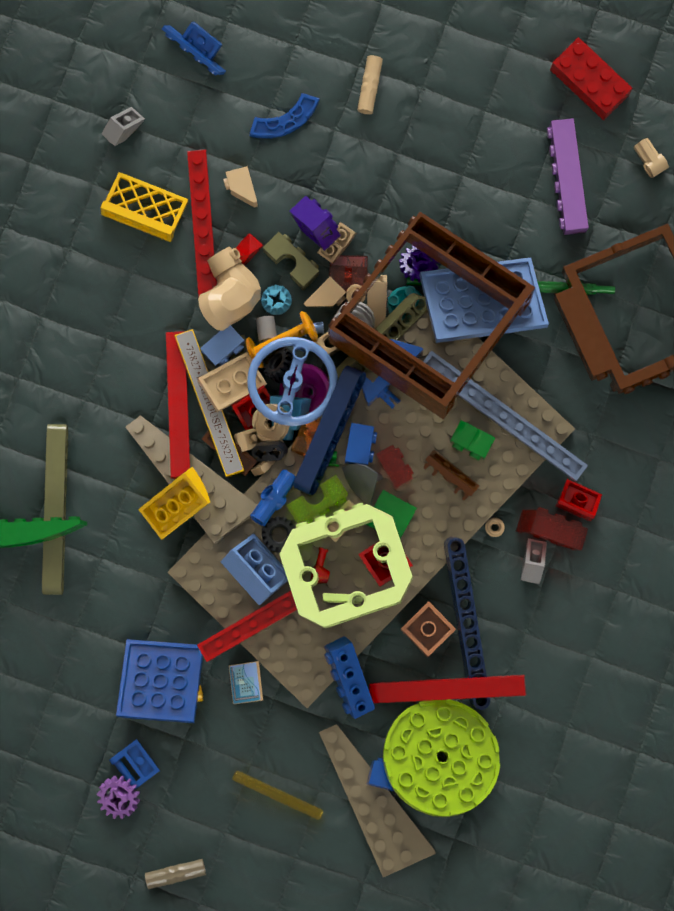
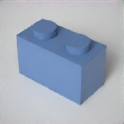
(223, 346)

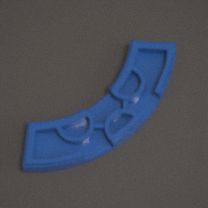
(288, 122)

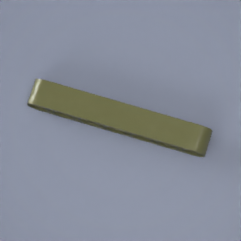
(395, 321)

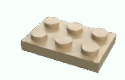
(229, 382)

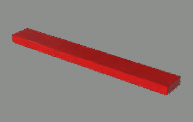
(177, 408)
(448, 689)

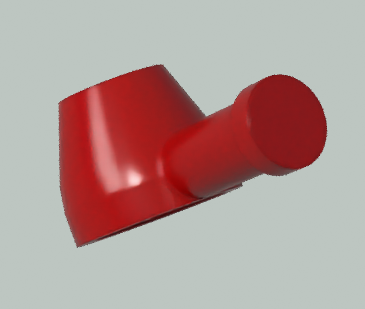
(322, 572)

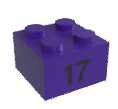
(315, 222)

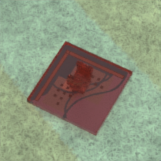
(349, 270)

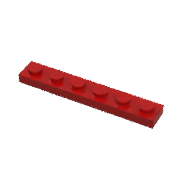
(248, 626)

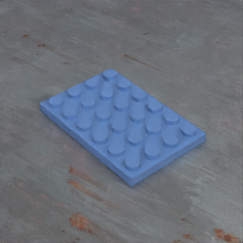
(466, 312)

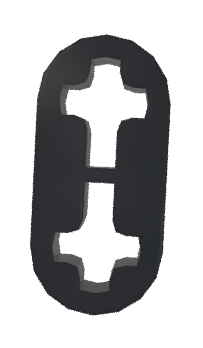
(268, 447)

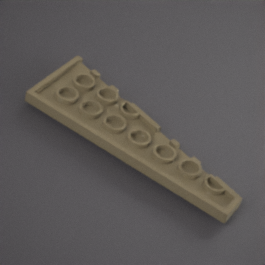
(227, 505)
(386, 826)

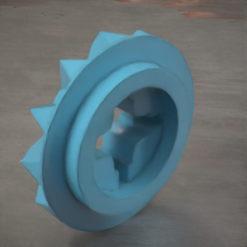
(279, 307)

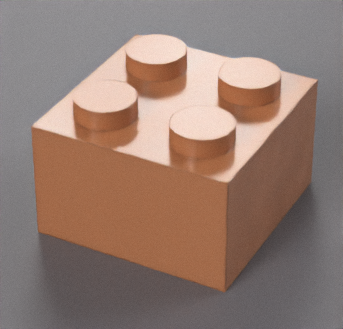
(428, 629)

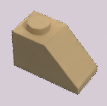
(241, 185)
(326, 295)

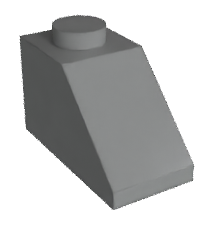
(122, 126)
(534, 561)

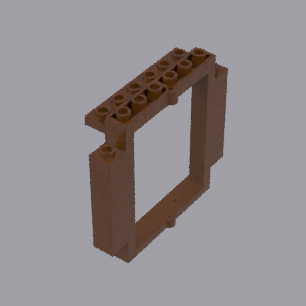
(586, 329)

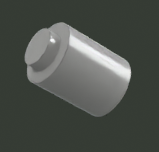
(266, 328)

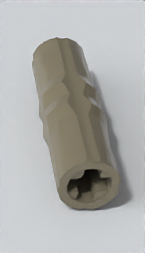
(175, 874)

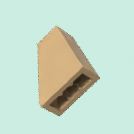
(377, 299)

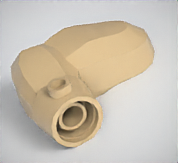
(235, 293)

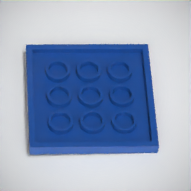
(160, 681)

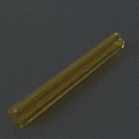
(277, 795)

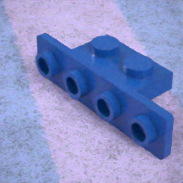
(199, 43)

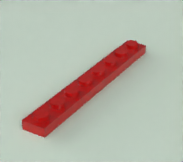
(201, 218)

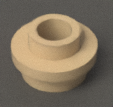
(499, 523)

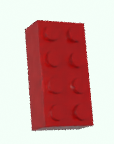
(591, 78)

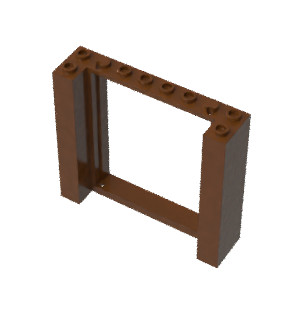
(397, 364)

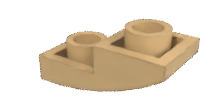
(337, 248)

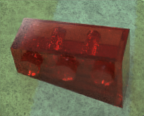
(552, 528)

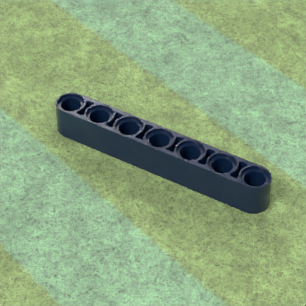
(329, 430)

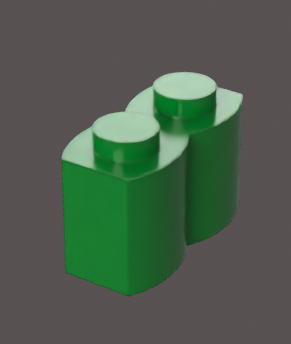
(472, 440)

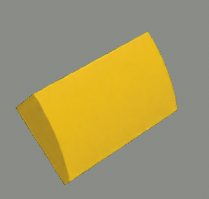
(176, 503)

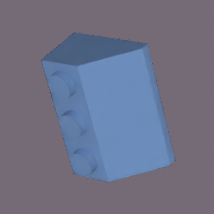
(255, 569)

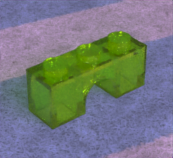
(333, 493)

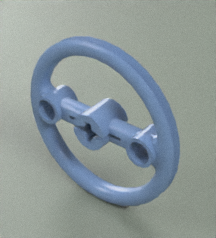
(298, 344)

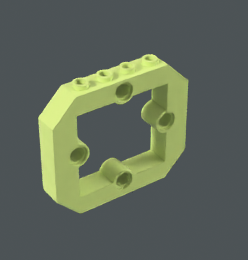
(317, 530)

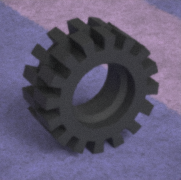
(278, 364)
(270, 526)

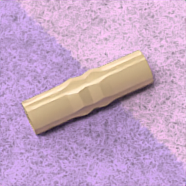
(370, 84)

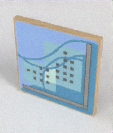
(246, 682)

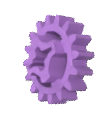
(122, 790)

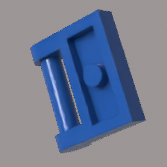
(139, 760)

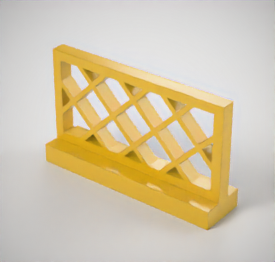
(134, 218)

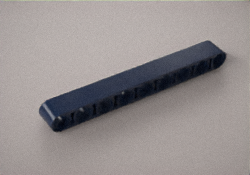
(468, 612)

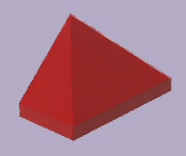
(248, 248)

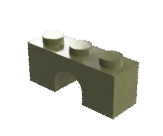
(280, 248)

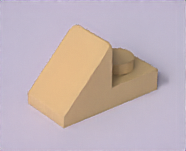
(247, 439)

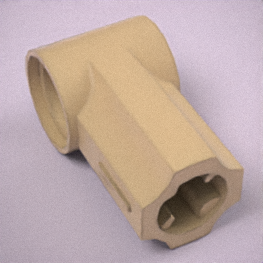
(653, 162)

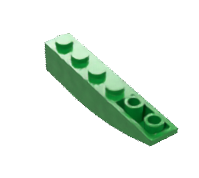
(36, 531)

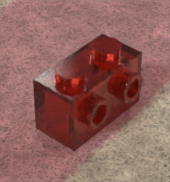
(393, 466)

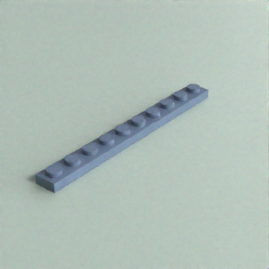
(511, 421)

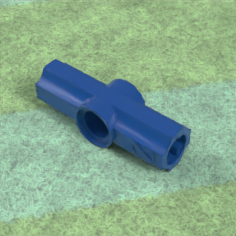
(273, 497)

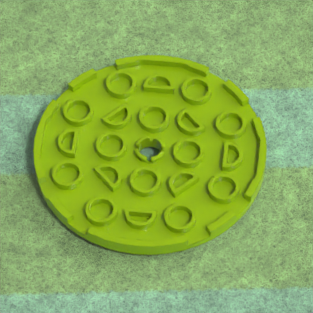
(437, 786)

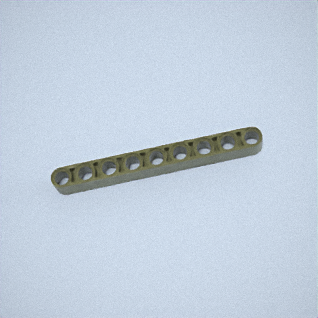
(55, 507)

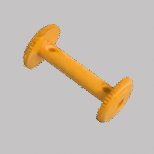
(306, 327)

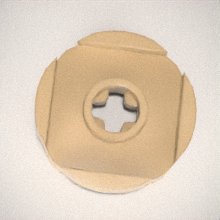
(263, 428)

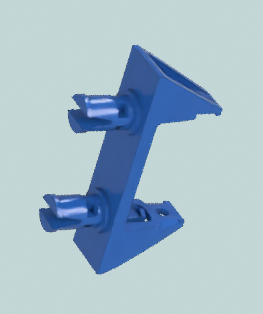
(380, 387)

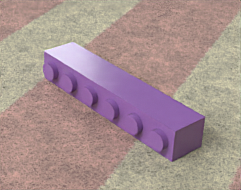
(568, 176)

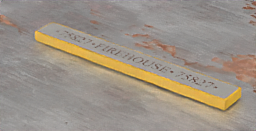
(215, 421)

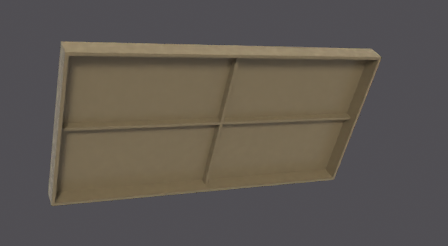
(295, 646)

